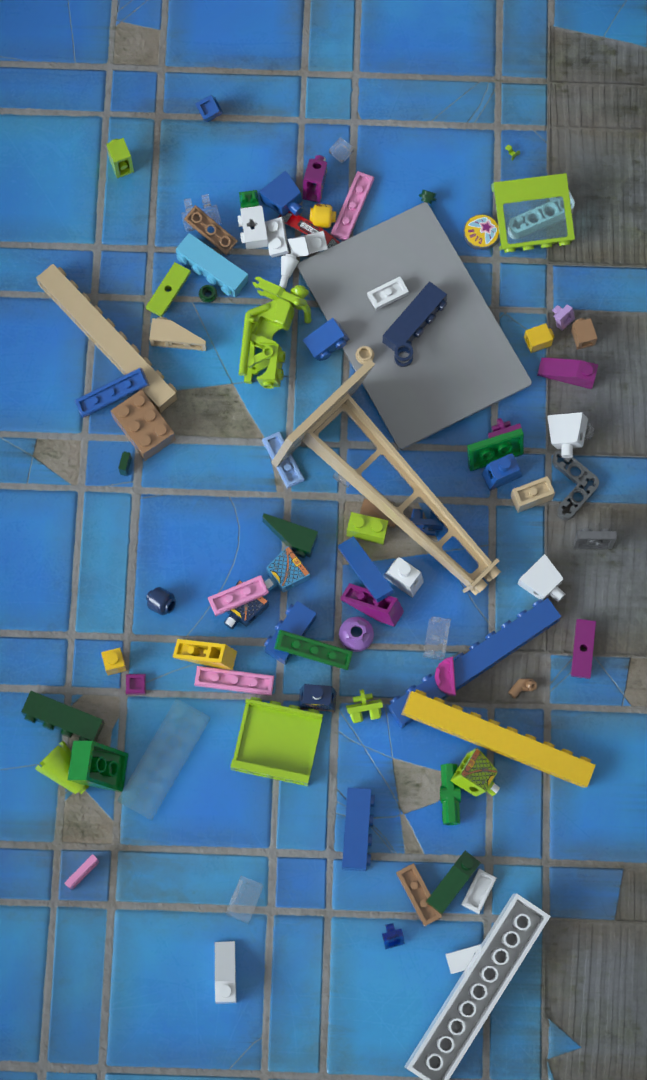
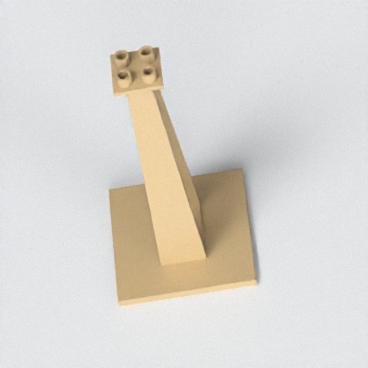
(342, 401)

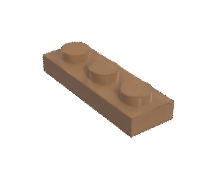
(418, 894)

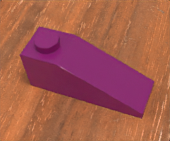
(568, 371)
(385, 611)

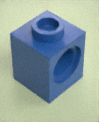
(209, 108)

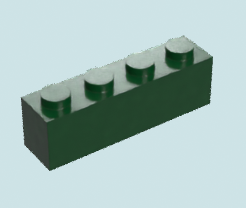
(62, 717)

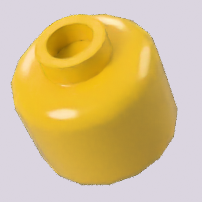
(322, 215)

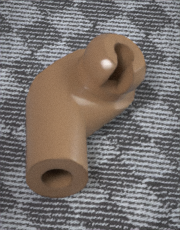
(522, 685)

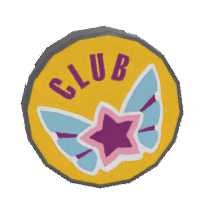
(481, 232)

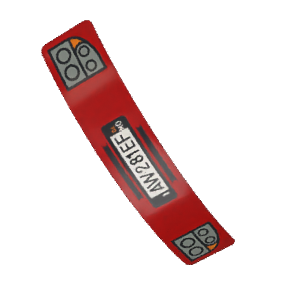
(307, 227)

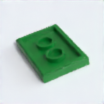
(491, 449)

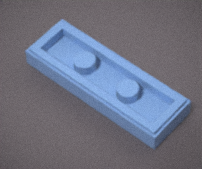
(288, 468)

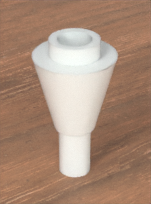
(288, 265)

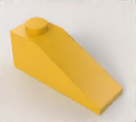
(205, 653)

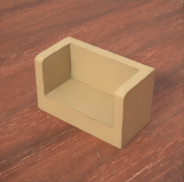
(532, 494)

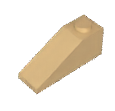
(171, 335)

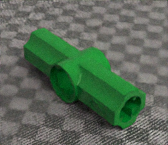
(449, 795)

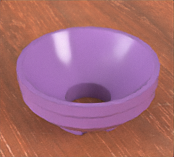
(353, 643)

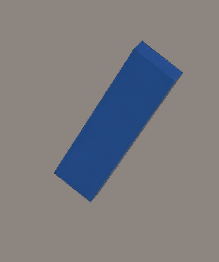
(112, 392)
(365, 569)

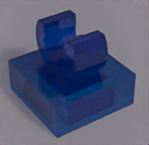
(392, 937)

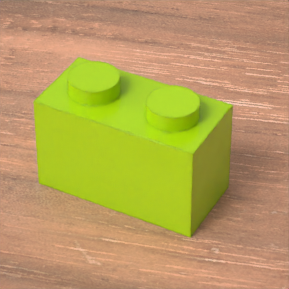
(120, 157)
(367, 528)

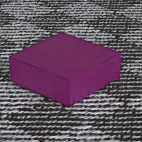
(135, 684)

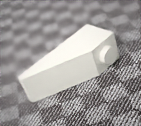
(225, 973)

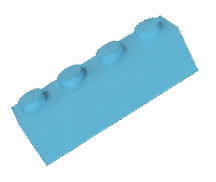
(211, 265)

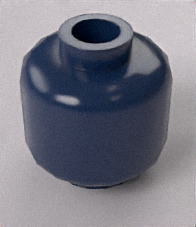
(161, 601)

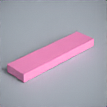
(352, 206)
(234, 680)

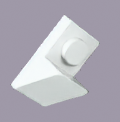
(307, 244)

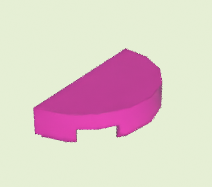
(445, 676)

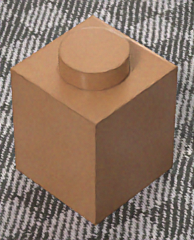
(584, 333)

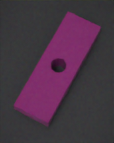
(583, 637)

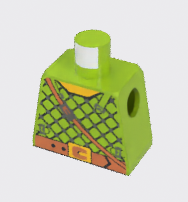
(476, 774)

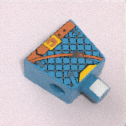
(286, 571)

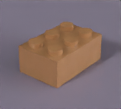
(143, 425)

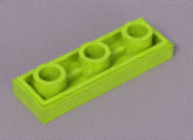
(174, 281)

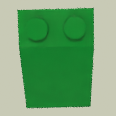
(97, 765)

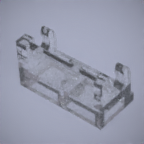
(436, 638)

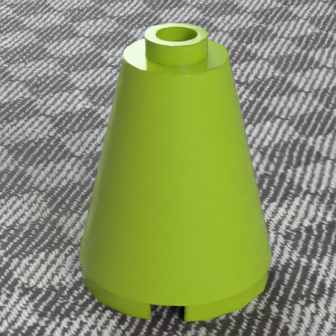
(56, 768)

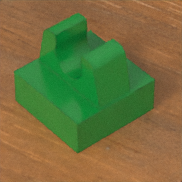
(248, 199)

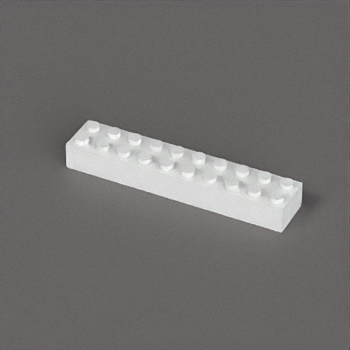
(477, 990)

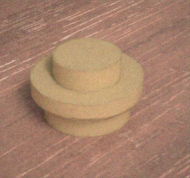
(363, 354)

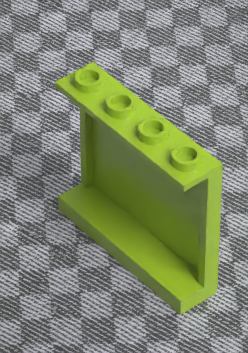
(277, 741)

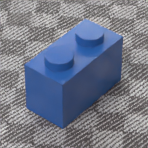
(326, 339)

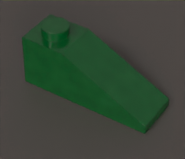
(297, 537)
(453, 882)

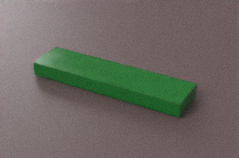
(313, 650)

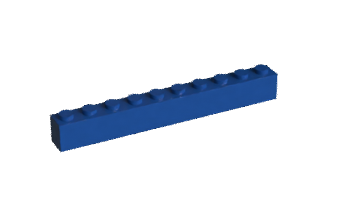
(485, 654)

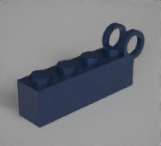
(412, 321)

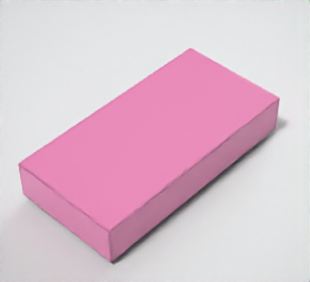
(82, 872)

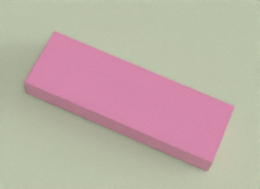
(238, 595)

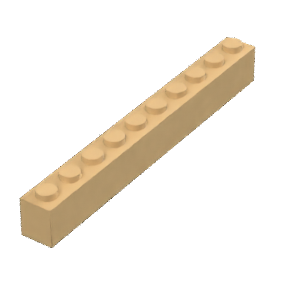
(104, 335)

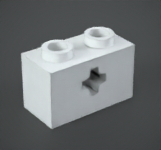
(254, 237)

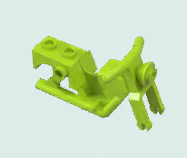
(260, 327)

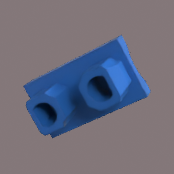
(425, 524)

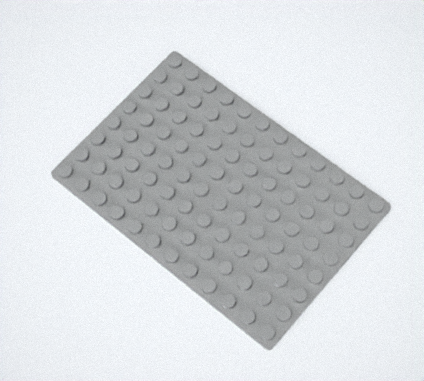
(460, 357)

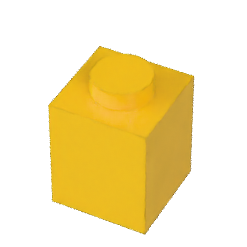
(538, 338)
(113, 661)

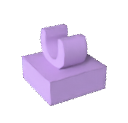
(563, 316)

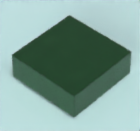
(124, 463)

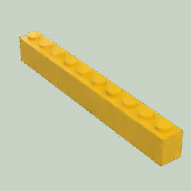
(498, 739)

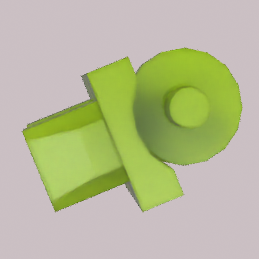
(373, 706)

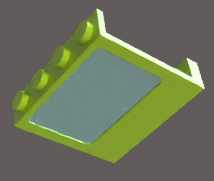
(533, 212)

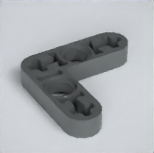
(580, 481)

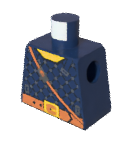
(246, 613)
(317, 697)

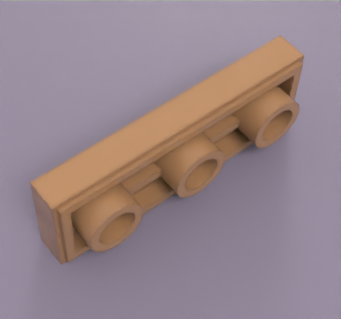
(201, 222)

